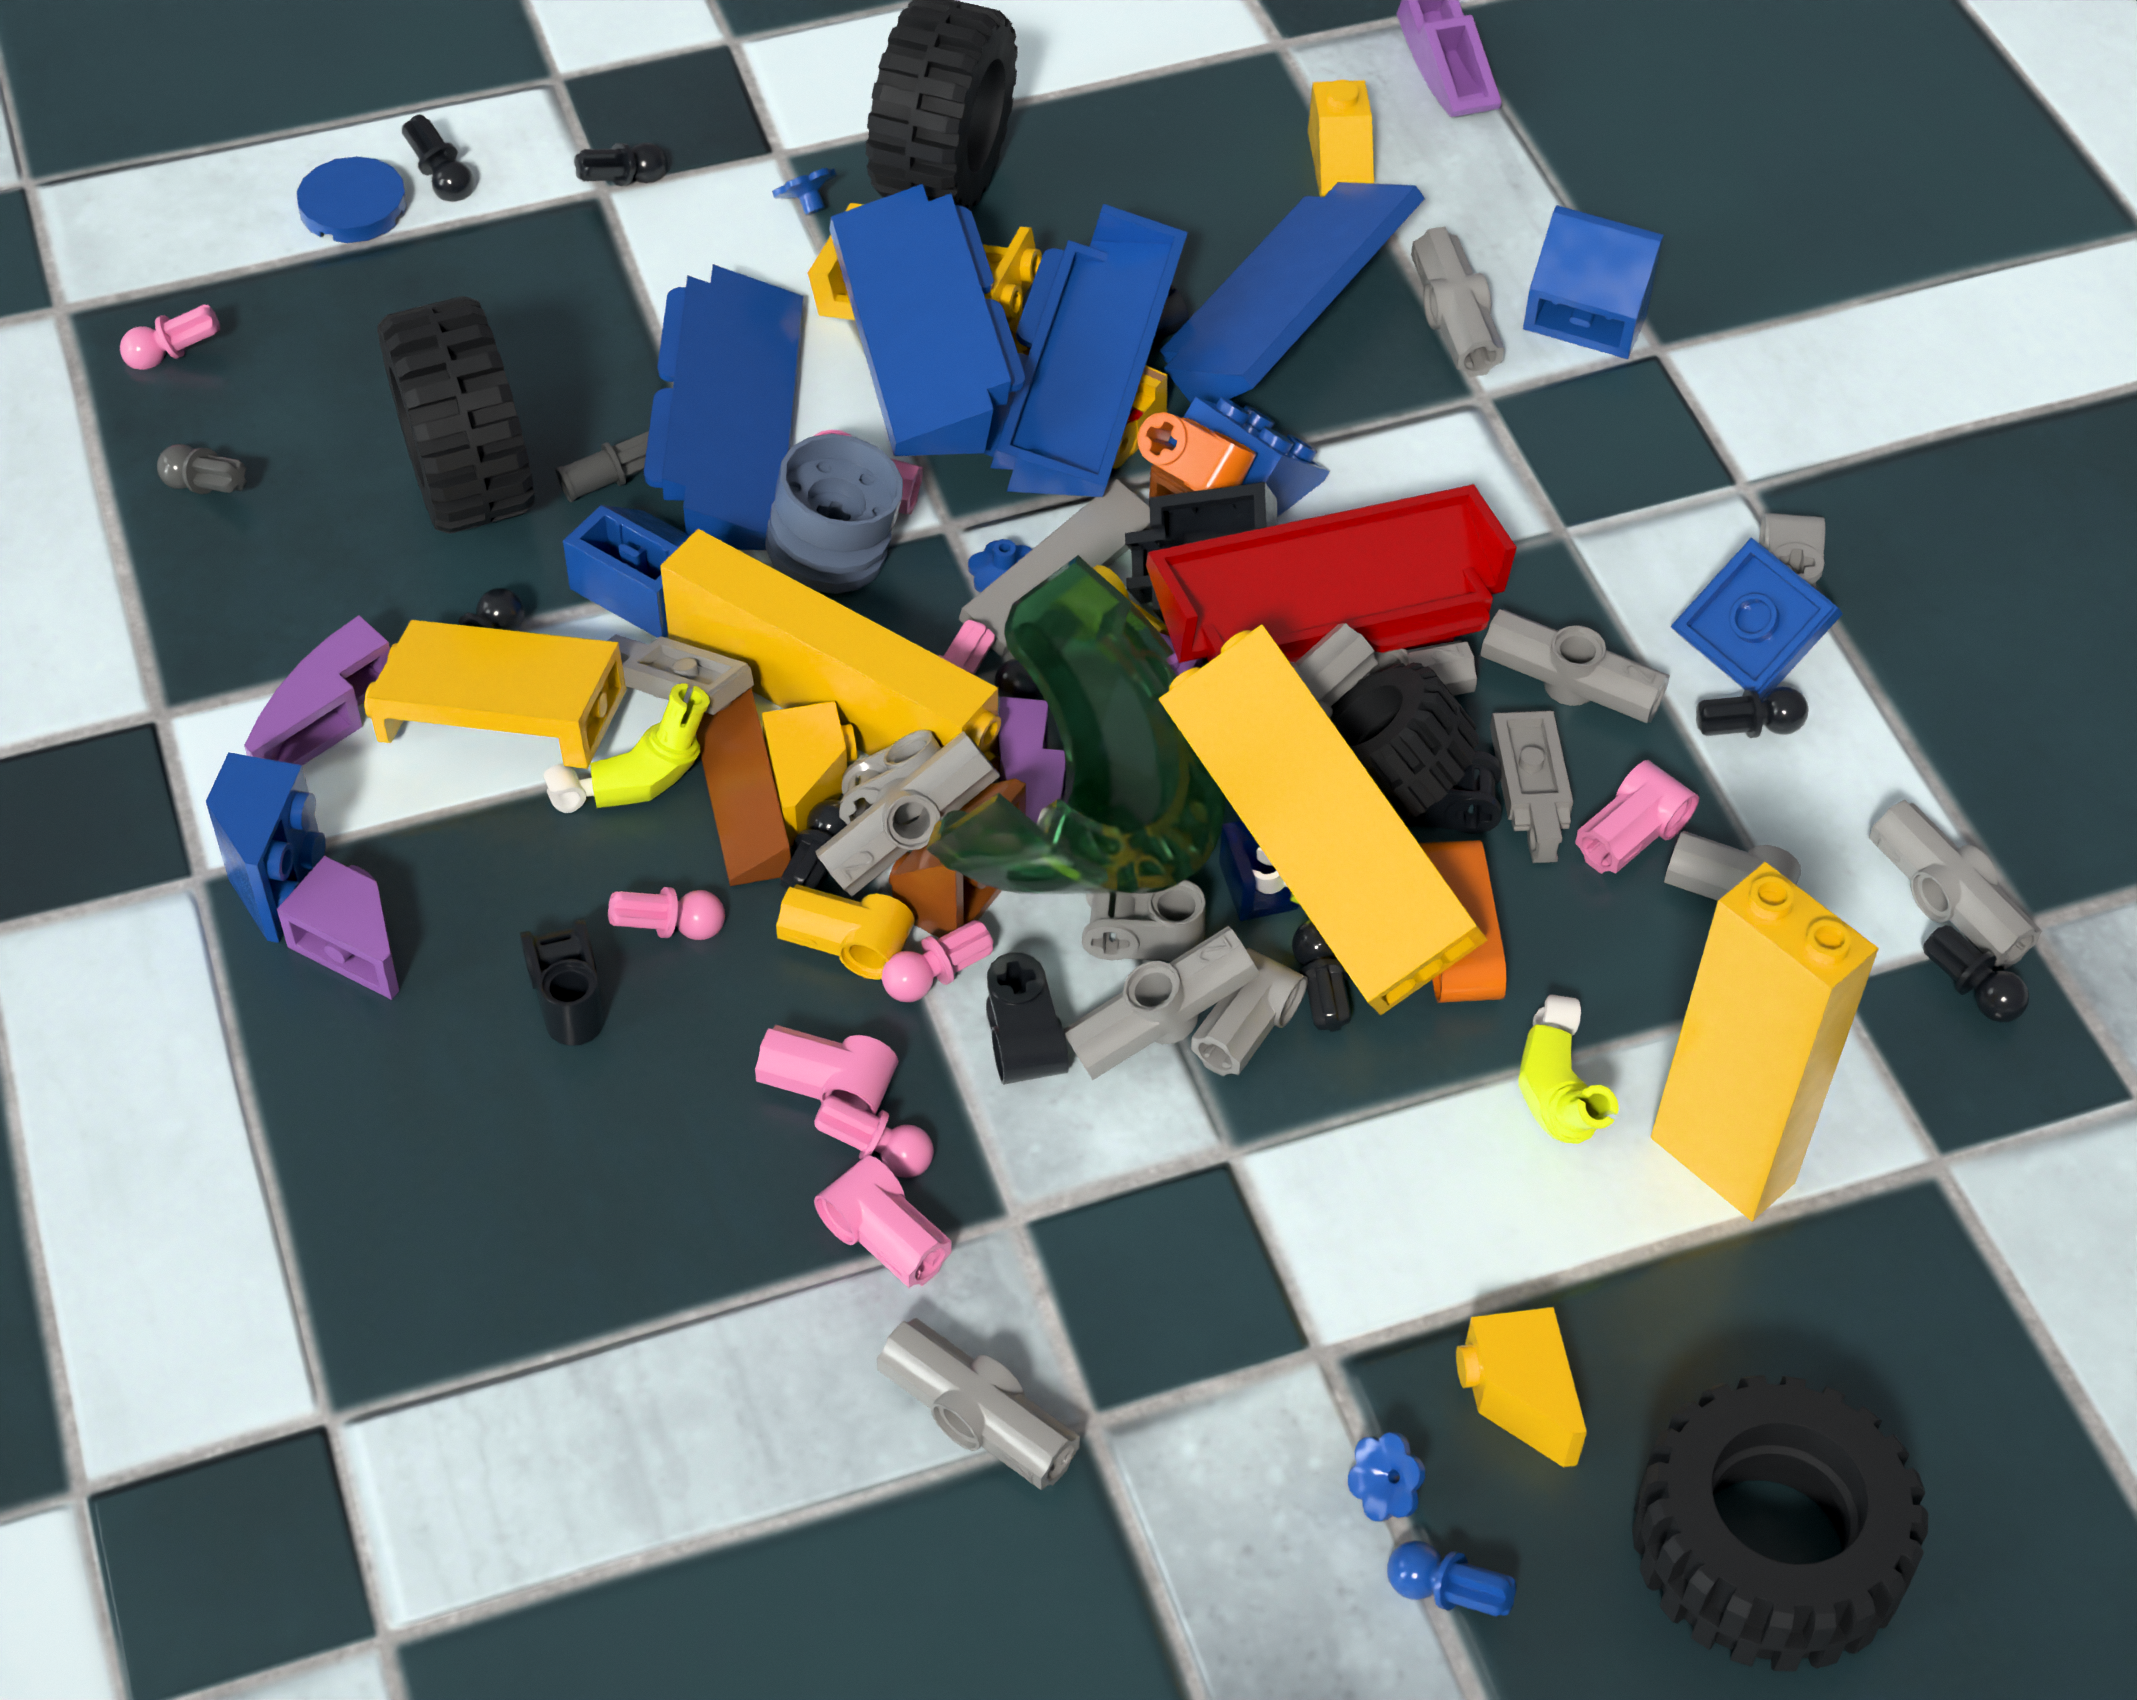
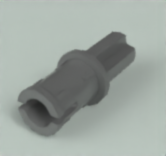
(604, 467)

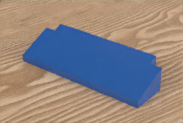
(1283, 287)
(924, 322)
(1089, 344)
(731, 402)

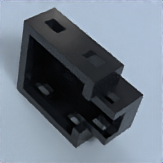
(1195, 518)

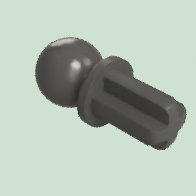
(200, 470)

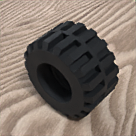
(1407, 735)

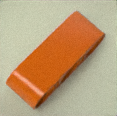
(1482, 971)

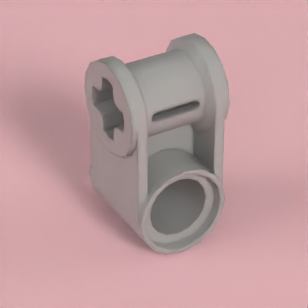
(1796, 542)
(881, 768)
(1146, 925)

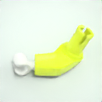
(647, 770)
(1552, 1091)

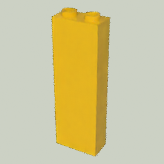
(821, 652)
(1321, 819)
(1761, 1039)

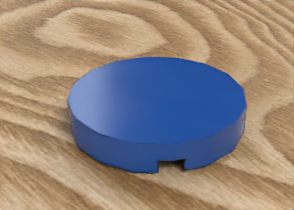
(351, 199)

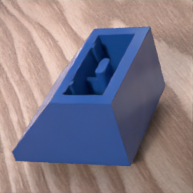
(1593, 282)
(1280, 461)
(617, 563)
(264, 833)

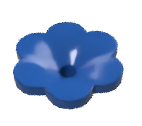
(806, 189)
(994, 561)
(1386, 1477)

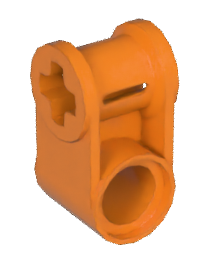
(1201, 455)

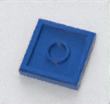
(1756, 619)

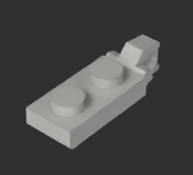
(668, 662)
(1533, 779)

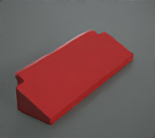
(1385, 569)

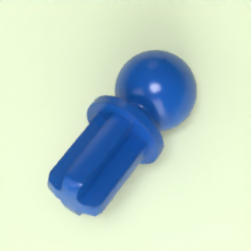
(1419, 1572)

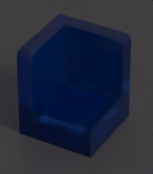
(1237, 861)

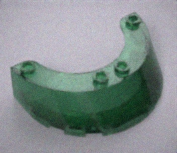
(1135, 793)

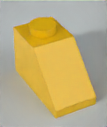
(1341, 133)
(806, 758)
(1524, 1381)

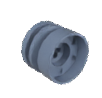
(833, 513)

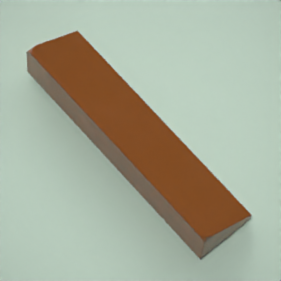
(743, 793)

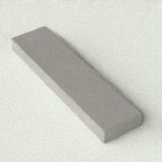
(1092, 533)

